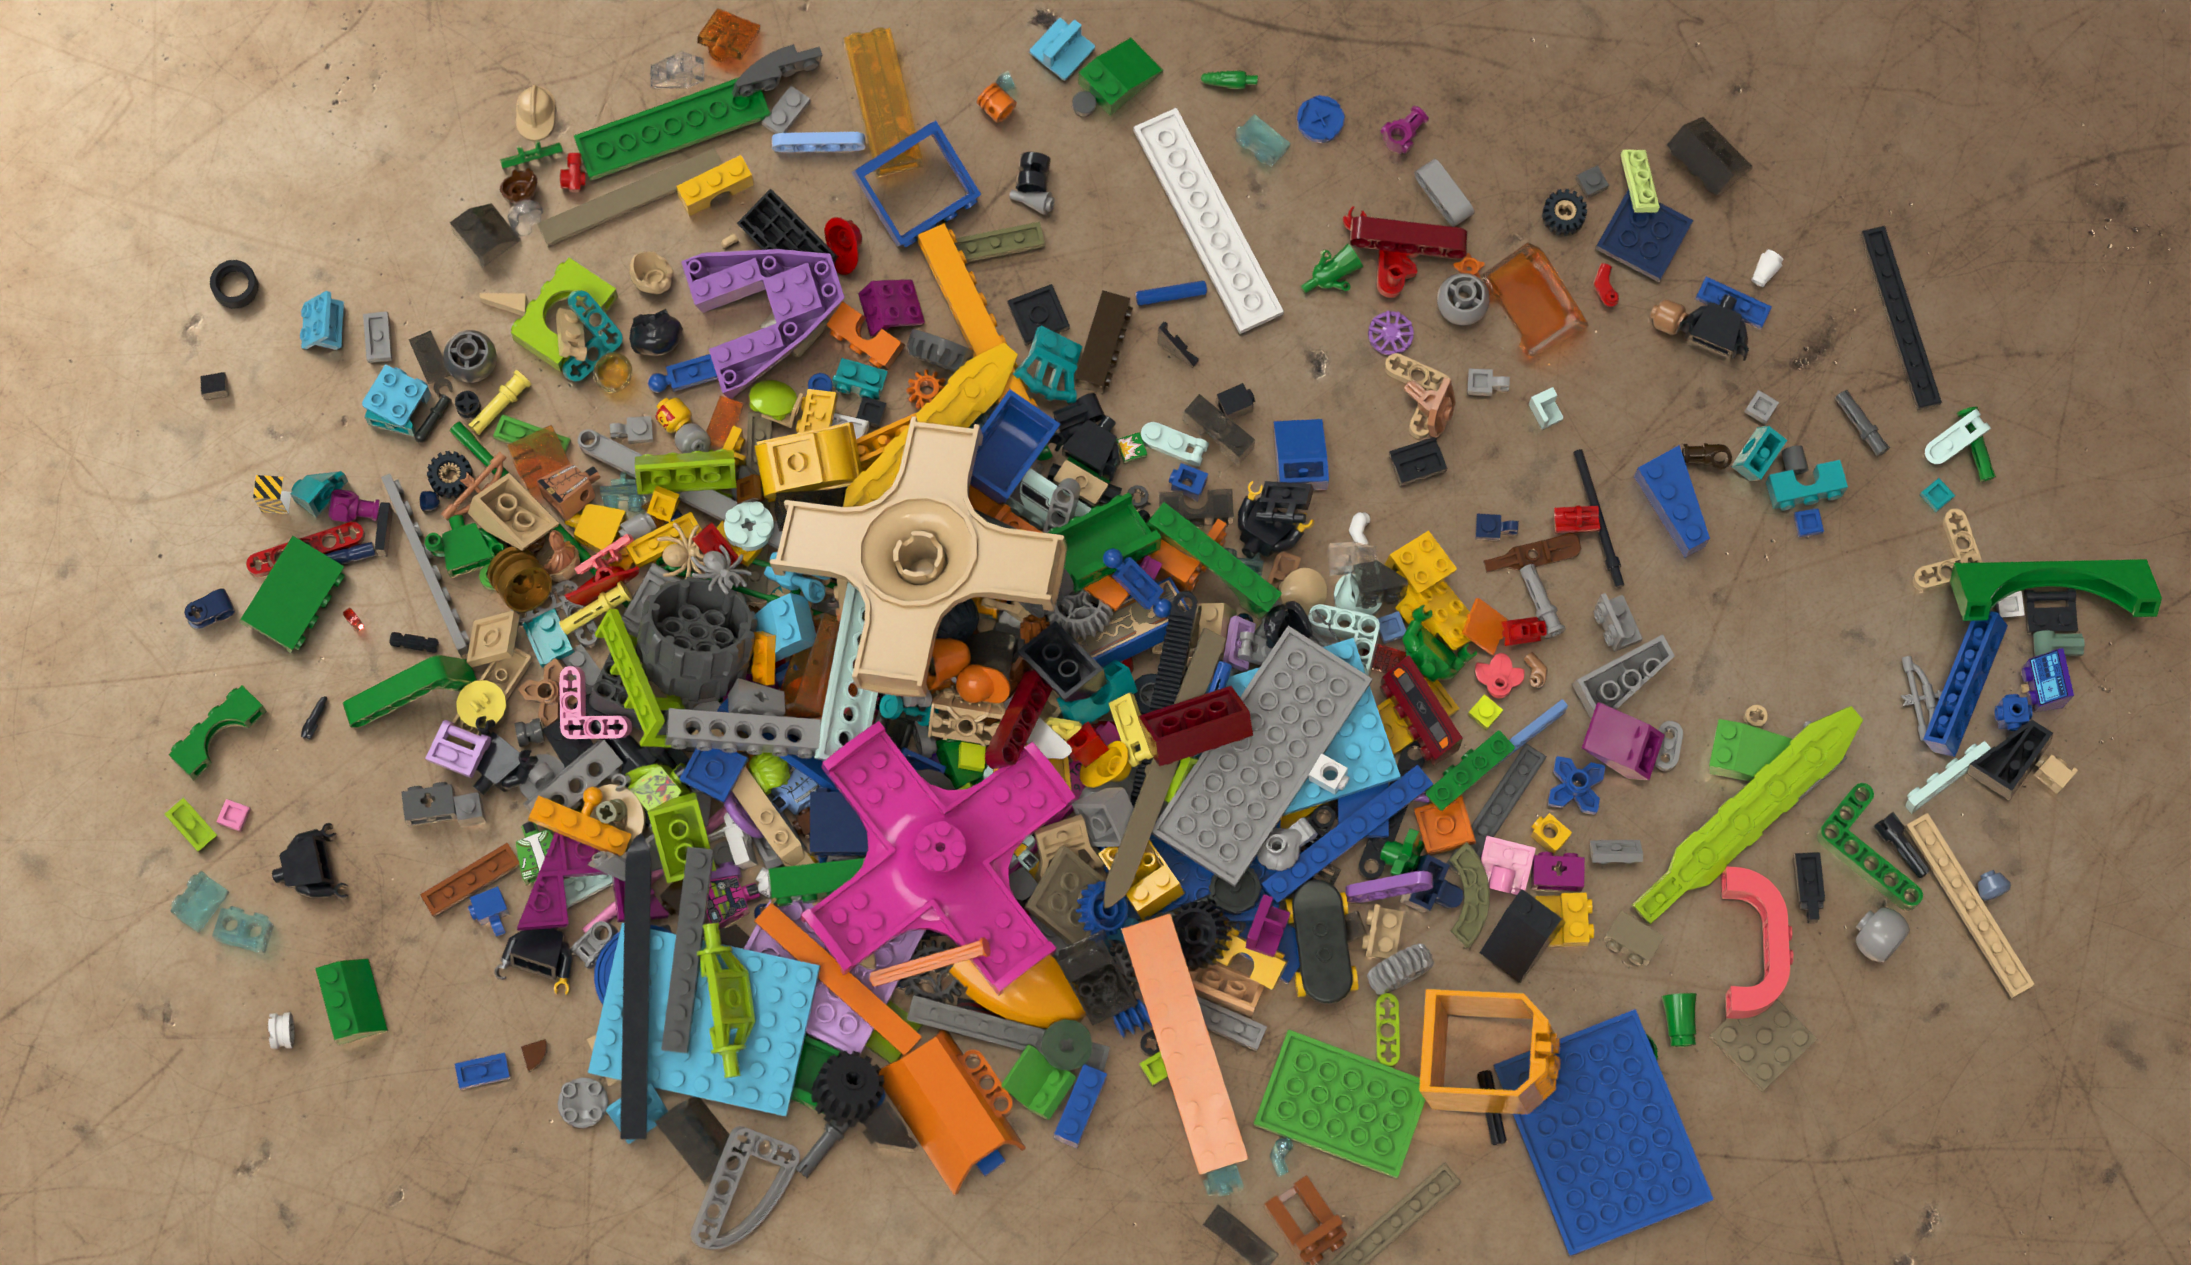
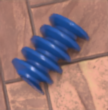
(1132, 1017)

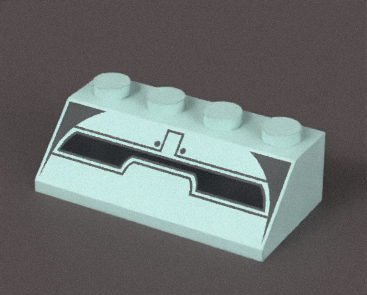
(1033, 499)

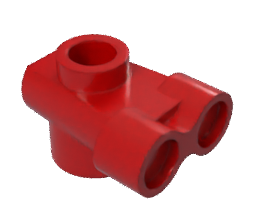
(572, 177)

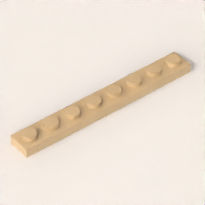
(1969, 905)

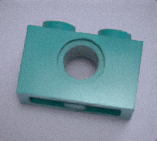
(1759, 453)

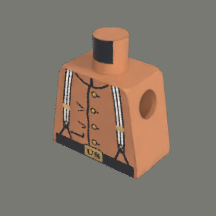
(568, 489)

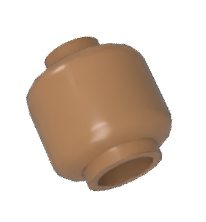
(1668, 316)

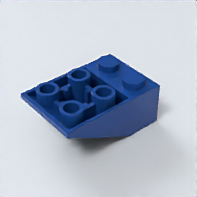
(1301, 452)

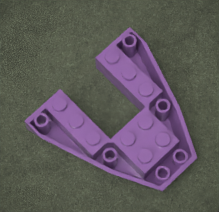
(801, 295)

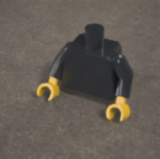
(1262, 536)

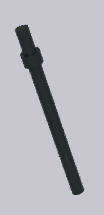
(1612, 562)

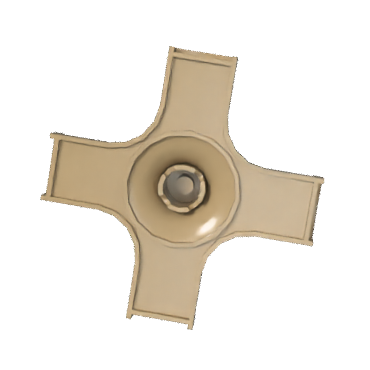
(919, 556)

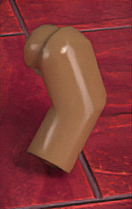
(1538, 672)

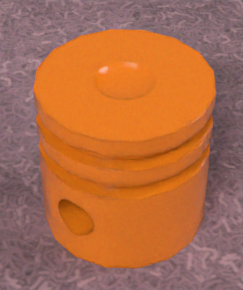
(996, 102)

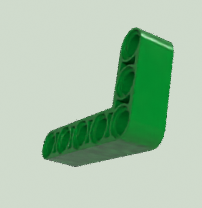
(406, 686)
(1864, 852)

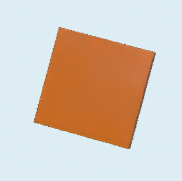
(1446, 828)

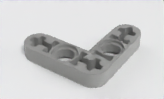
(568, 608)

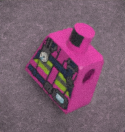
(728, 900)

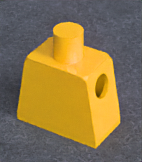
(597, 526)

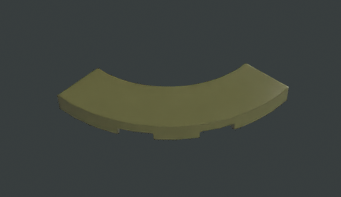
(1475, 895)

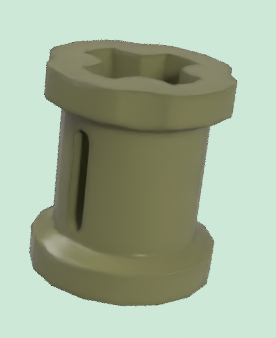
(611, 811)

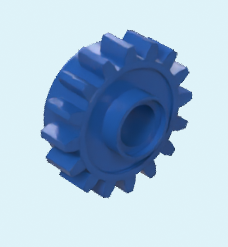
(1093, 914)

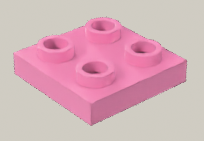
(1507, 864)

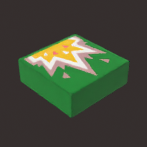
(1132, 448)

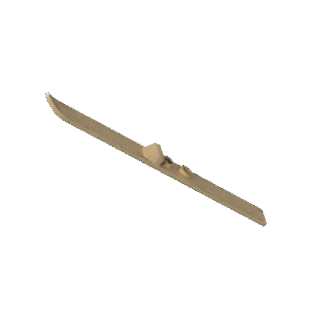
(774, 827)

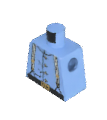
(795, 794)

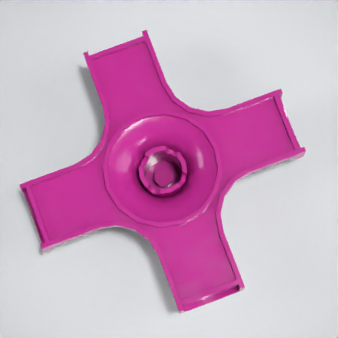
(937, 857)

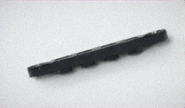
(1375, 845)

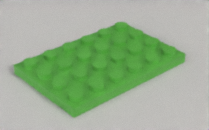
(1341, 1104)

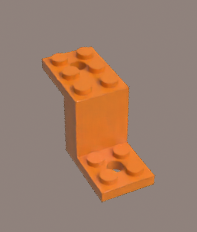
(1180, 567)

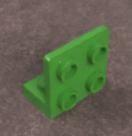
(1037, 1083)

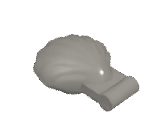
(1284, 845)

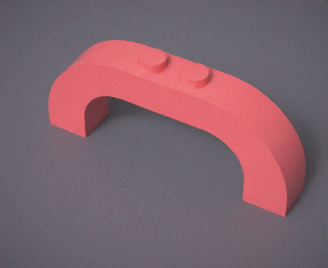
(1765, 897)

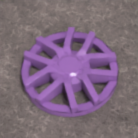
(1390, 333)

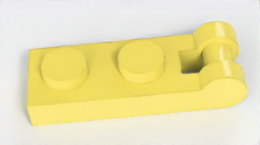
(1125, 714)

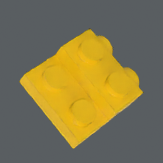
(1574, 911)

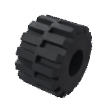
(847, 1089)

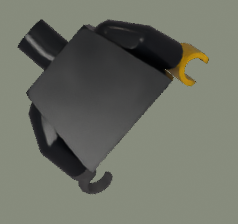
(540, 953)

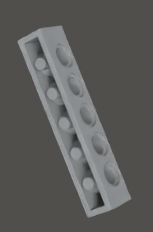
(755, 725)

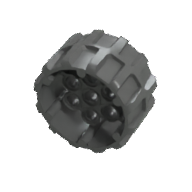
(695, 639)

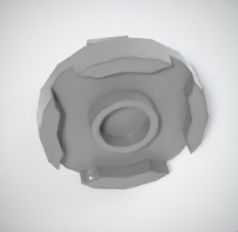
(541, 774)

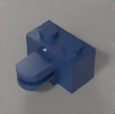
(1442, 891)

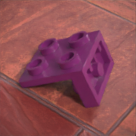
(890, 305)

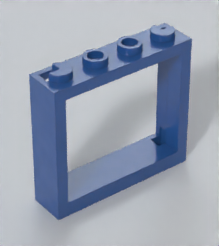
(948, 212)

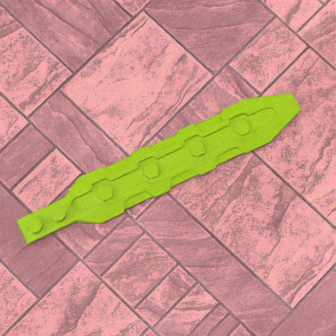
(1752, 810)

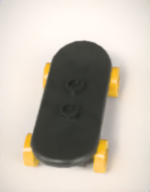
(1321, 942)

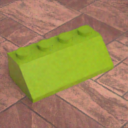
(686, 471)

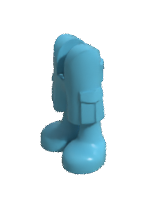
(812, 589)

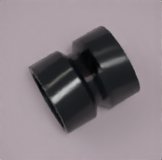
(1033, 173)

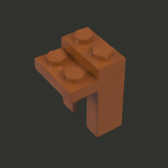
(1312, 1245)

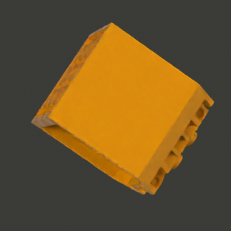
(1543, 1062)

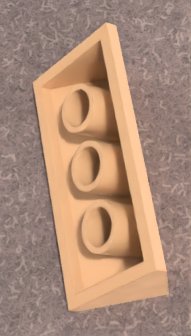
(1227, 988)

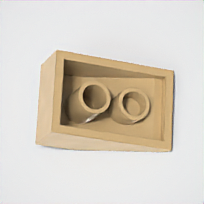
(511, 513)

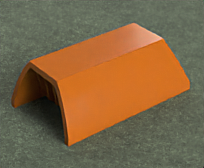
(949, 1107)

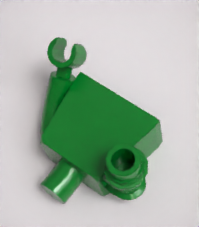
(463, 546)

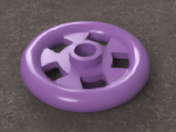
(741, 817)

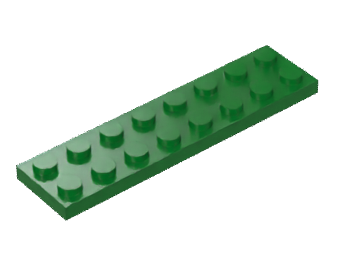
(668, 128)

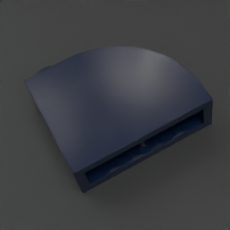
(835, 826)

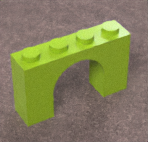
(532, 329)

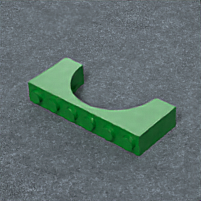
(1252, 590)

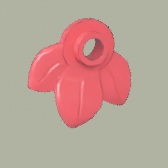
(1499, 672)

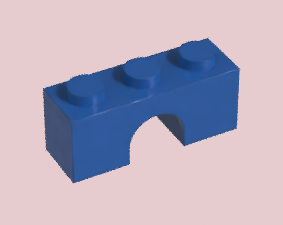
(1080, 1105)

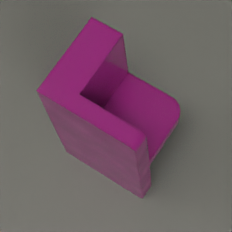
(1267, 928)

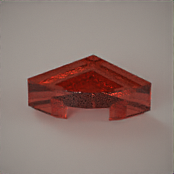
(353, 619)

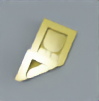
(1063, 727)

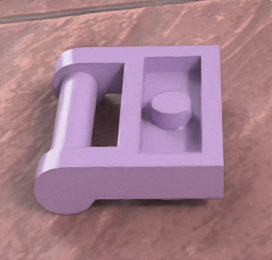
(455, 756)

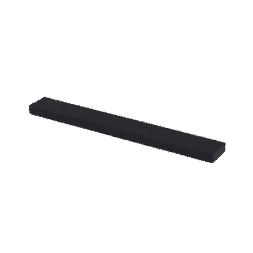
(1901, 318)

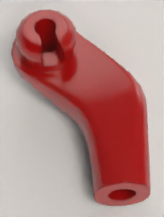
(1603, 287)

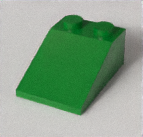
(1118, 75)

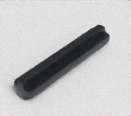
(1493, 1119)

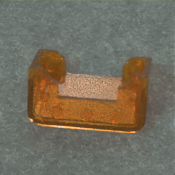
(1535, 299)

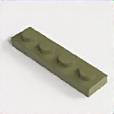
(1001, 242)

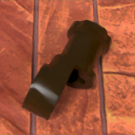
(1705, 455)

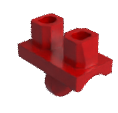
(1576, 519)
(1523, 630)

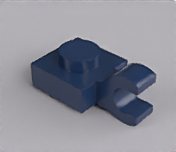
(1490, 527)

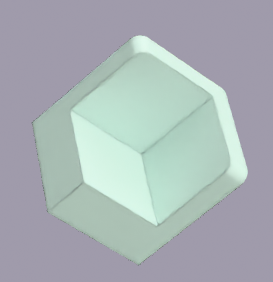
(1545, 408)

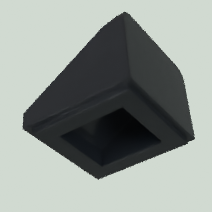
(214, 386)

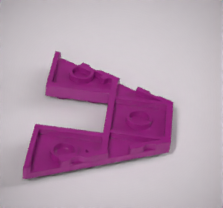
(547, 900)

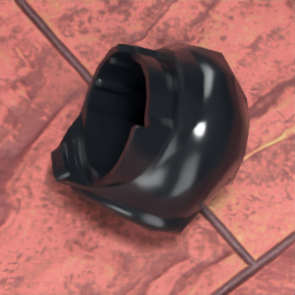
(655, 333)

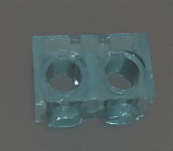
(240, 935)

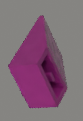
(1623, 742)

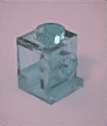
(1223, 1180)

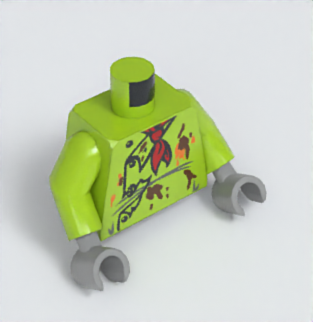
(654, 784)

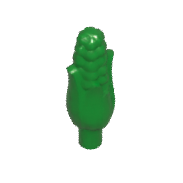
(1229, 79)

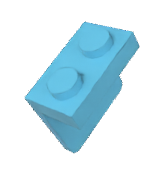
(395, 395)

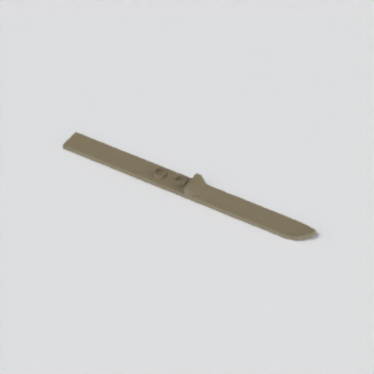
(1158, 778)

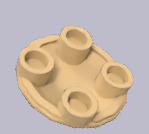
(1304, 587)

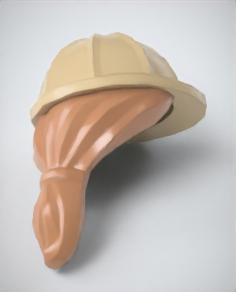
(560, 559)

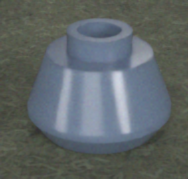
(1993, 885)

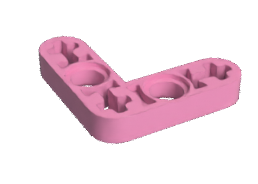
(578, 715)

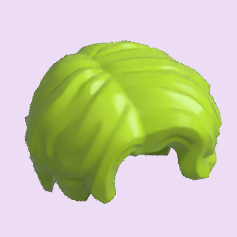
(769, 771)

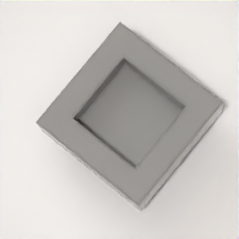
(1761, 407)

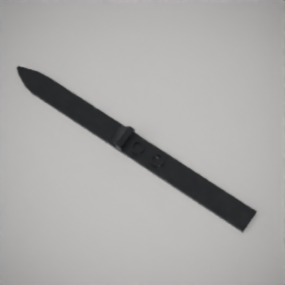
(636, 991)

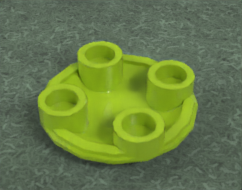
(772, 398)

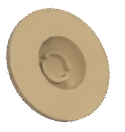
(635, 818)

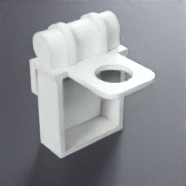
(739, 843)

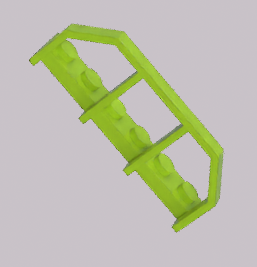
(634, 679)

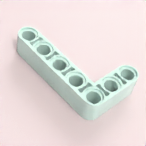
(1358, 622)

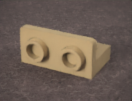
(1383, 932)

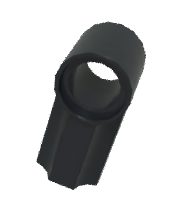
(1084, 409)

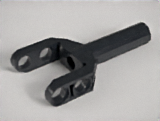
(630, 751)

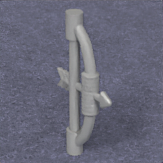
(1914, 698)

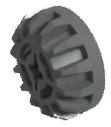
(938, 350)

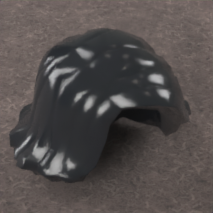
(1281, 617)

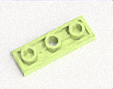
(1639, 181)

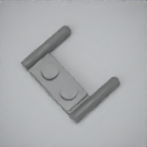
(649, 586)

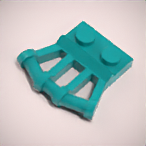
(1057, 353)

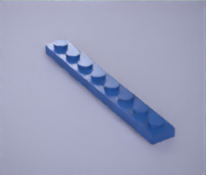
(1348, 834)

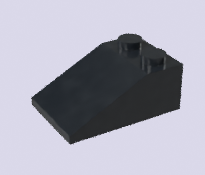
(1521, 935)

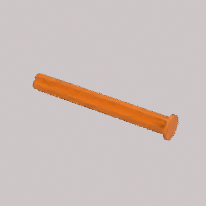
(930, 962)

